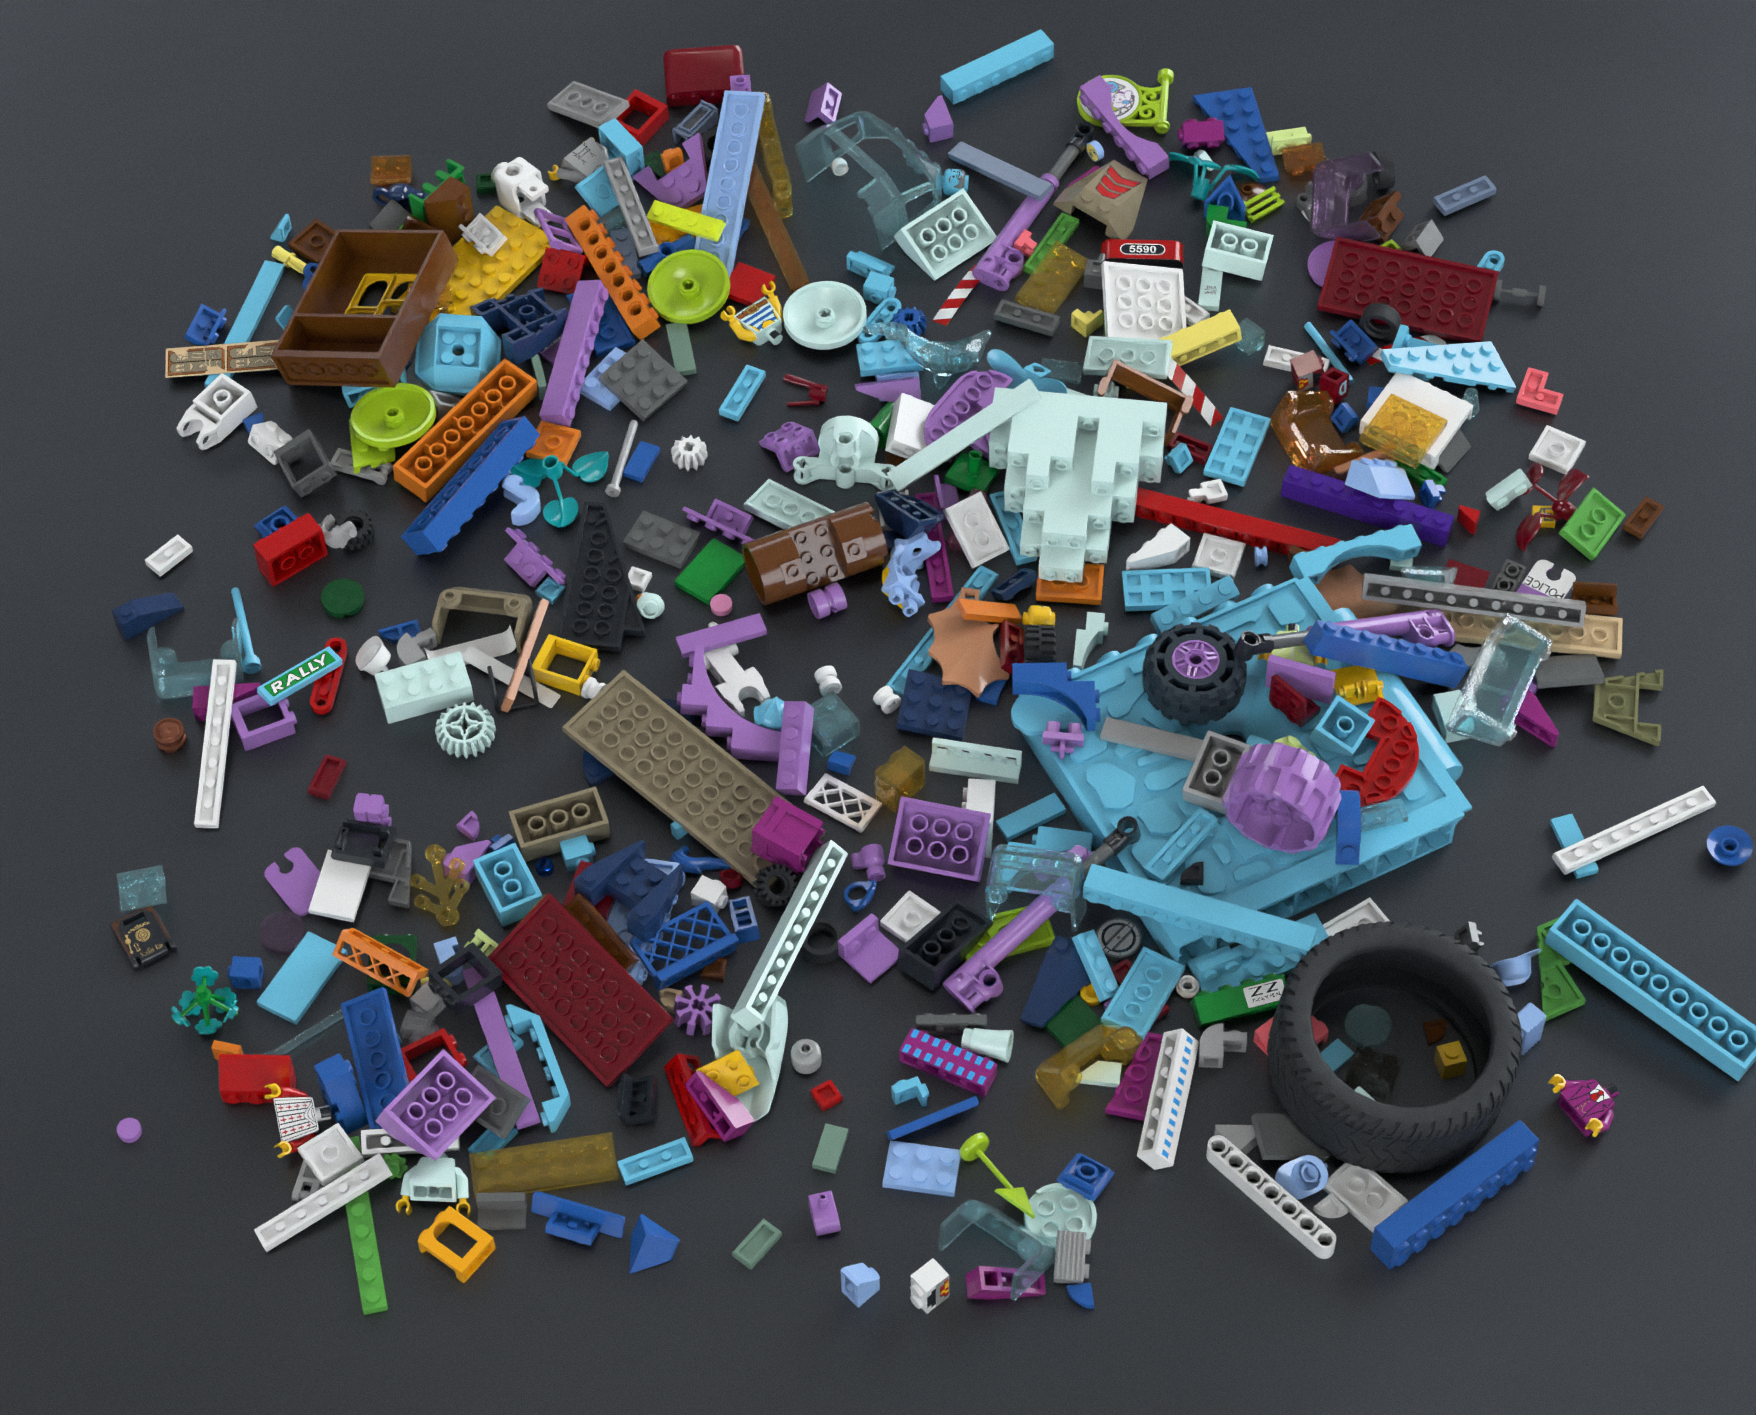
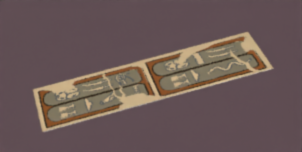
(220, 359)

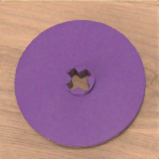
(1319, 261)

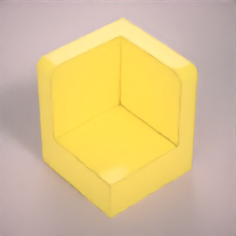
(1086, 322)

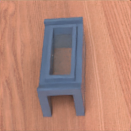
(699, 120)

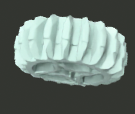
(452, 726)

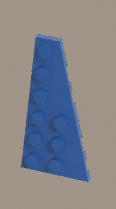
(1242, 128)

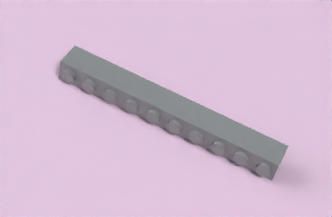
(1473, 600)

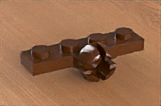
(598, 927)

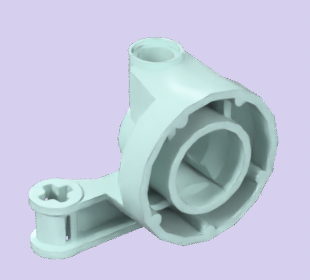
(845, 455)

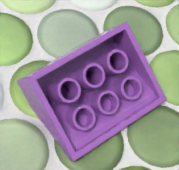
(940, 839)
(435, 1107)

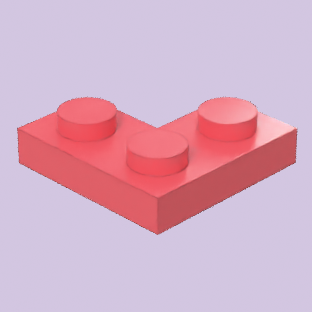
(1535, 396)

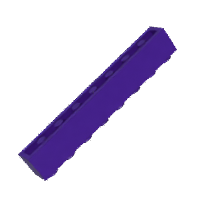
(1339, 498)

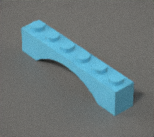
(1393, 544)

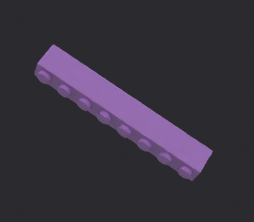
(574, 353)

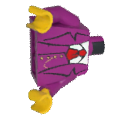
(1586, 1103)

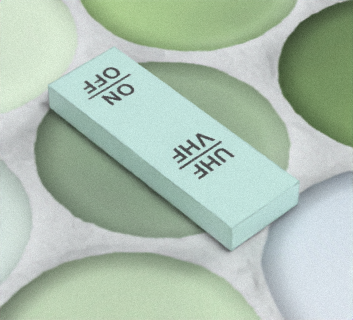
(1210, 289)

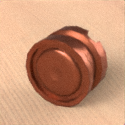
(169, 735)

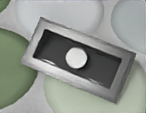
(390, 217)

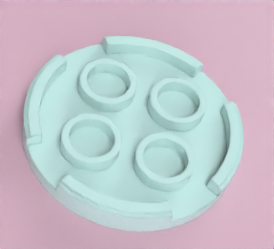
(1061, 1210)

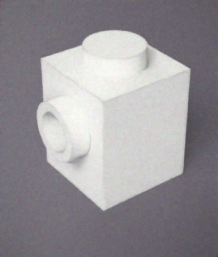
(711, 891)

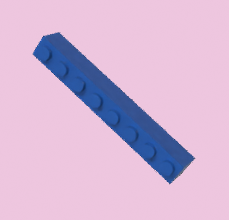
(1385, 654)

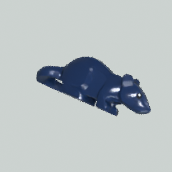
(397, 192)

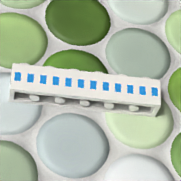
(1168, 1099)

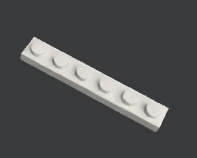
(323, 1202)

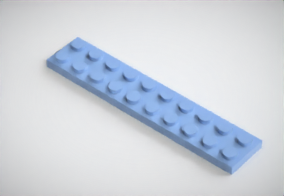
(731, 170)

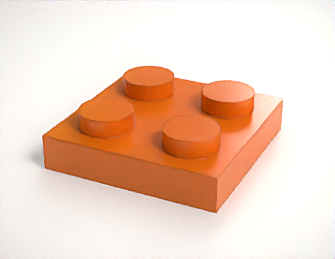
(555, 441)

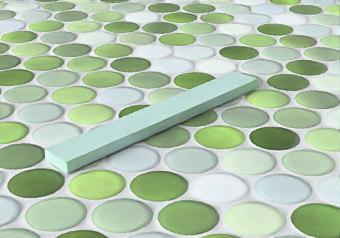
(964, 435)

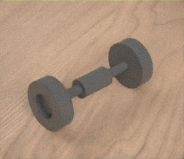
(1520, 293)

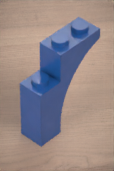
(1055, 683)

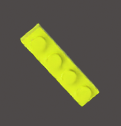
(685, 221)

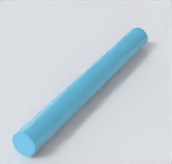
(1326, 349)

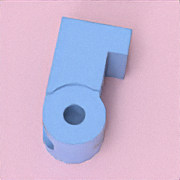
(443, 951)

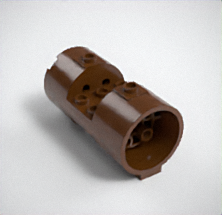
(815, 553)

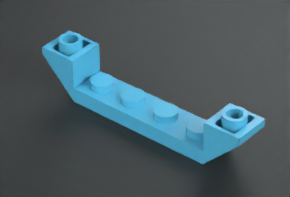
(525, 1021)

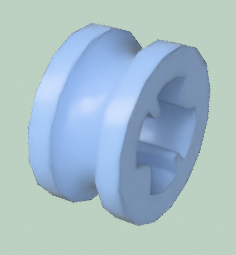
(1260, 556)

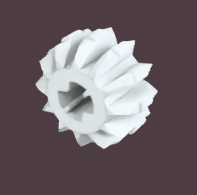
(689, 453)

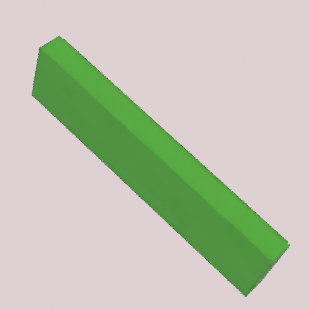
(1060, 231)

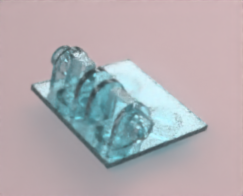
(142, 888)

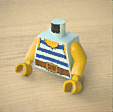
(759, 321)

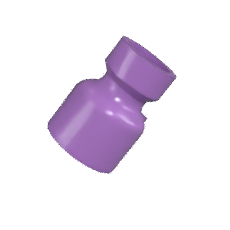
(870, 857)

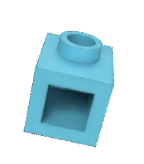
(878, 287)
(575, 850)

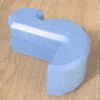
(525, 497)

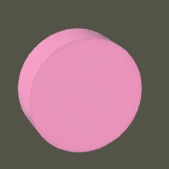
(721, 605)

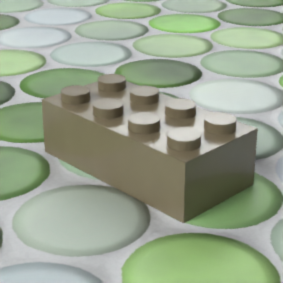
(547, 823)

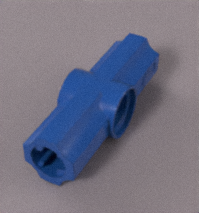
(648, 263)

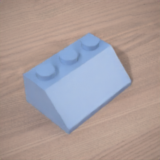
(1379, 479)

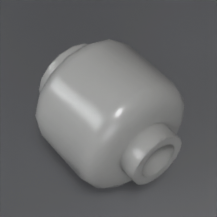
(806, 1056)

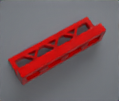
(694, 1119)

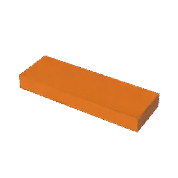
(988, 611)

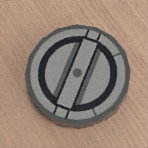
(1119, 939)

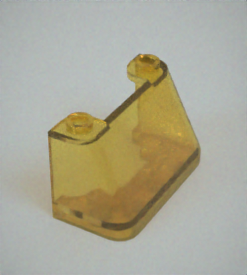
(1061, 1071)

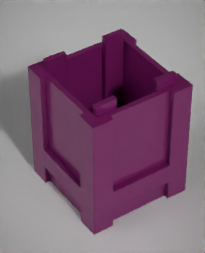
(786, 836)

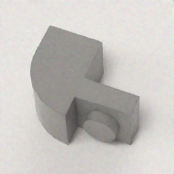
(412, 649)
(1216, 1042)

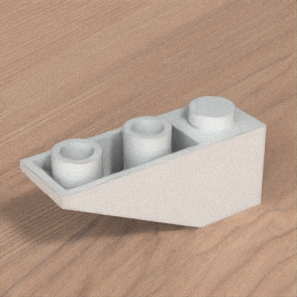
(1162, 550)

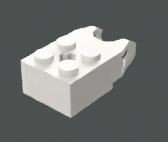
(217, 411)

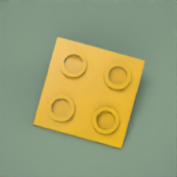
(1357, 684)
(731, 1073)

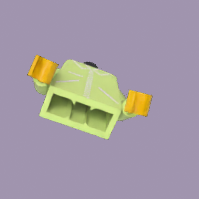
(1298, 653)

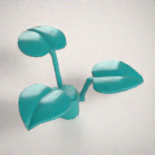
(1201, 186)
(562, 511)

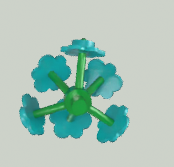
(202, 998)

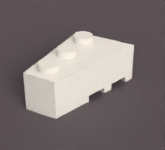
(981, 797)

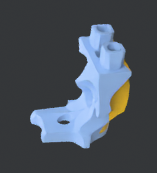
(899, 575)

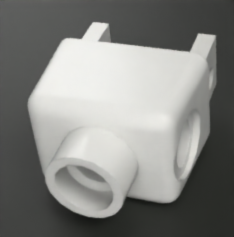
(520, 180)

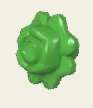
(396, 1165)

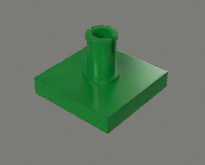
(971, 472)

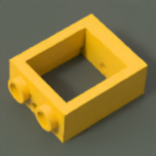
(569, 649)

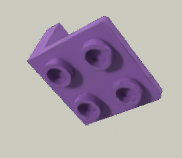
(791, 442)
(868, 949)

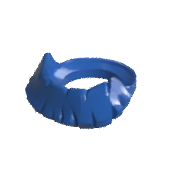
(857, 905)

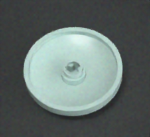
(824, 315)

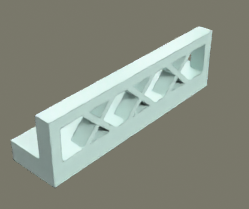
(975, 763)

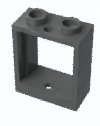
(289, 454)

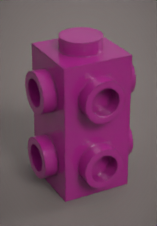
(1196, 134)

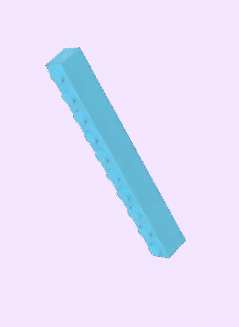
(1198, 913)

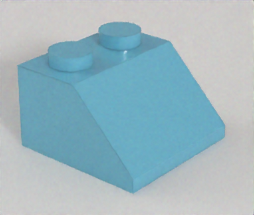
(1341, 728)

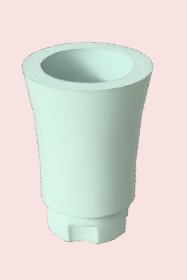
(989, 1043)

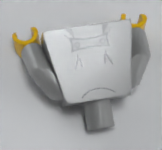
(580, 162)

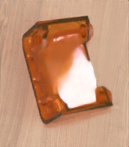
(1307, 433)

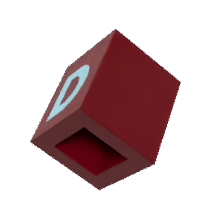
(1335, 383)

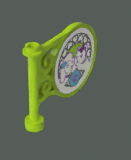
(1129, 101)

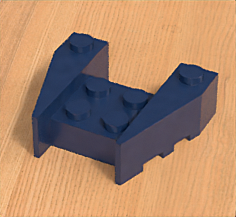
(529, 319)
(635, 885)

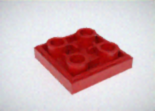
(747, 284)

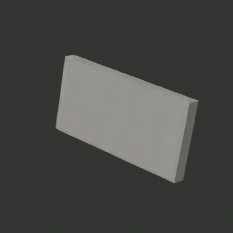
(587, 104)

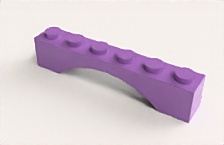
(1146, 155)

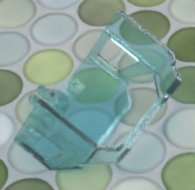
(881, 193)

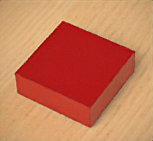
(826, 1095)

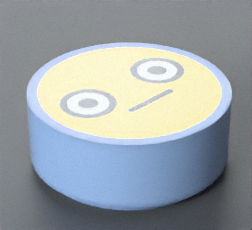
(1095, 150)

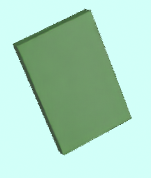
(1592, 524)

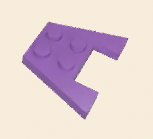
(685, 183)

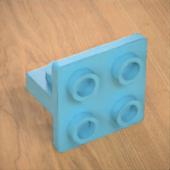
(1218, 969)

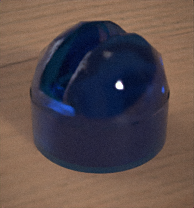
(548, 867)

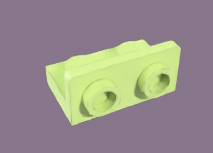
(1288, 138)

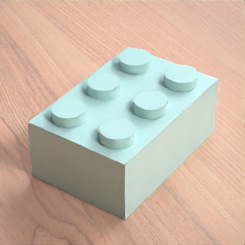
(1237, 250)

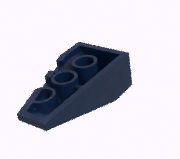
(1056, 983)

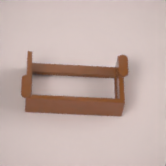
(1150, 388)

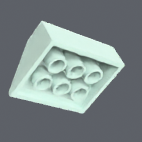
(946, 235)

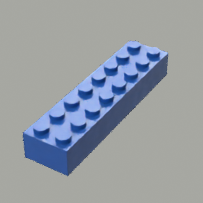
(470, 486)
(1454, 1195)

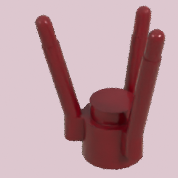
(817, 391)

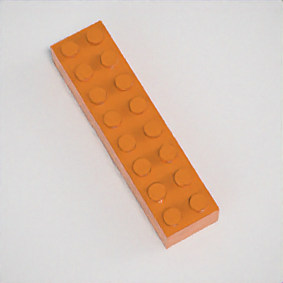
(464, 429)

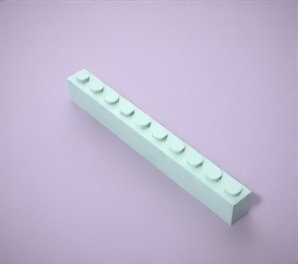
(789, 936)

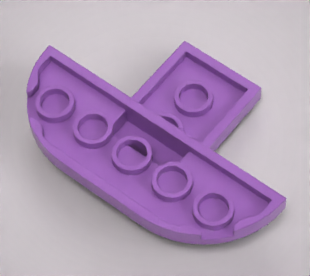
(962, 401)

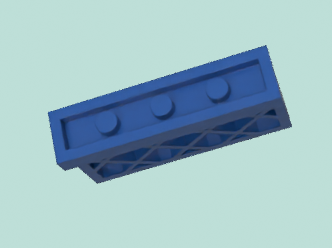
(698, 959)

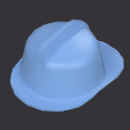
(1515, 970)
(1303, 1176)

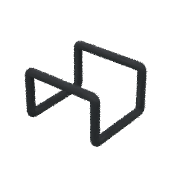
(530, 673)

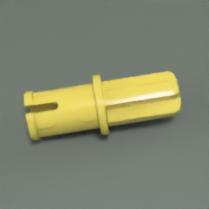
(288, 259)

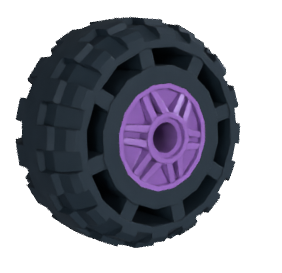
(1193, 674)

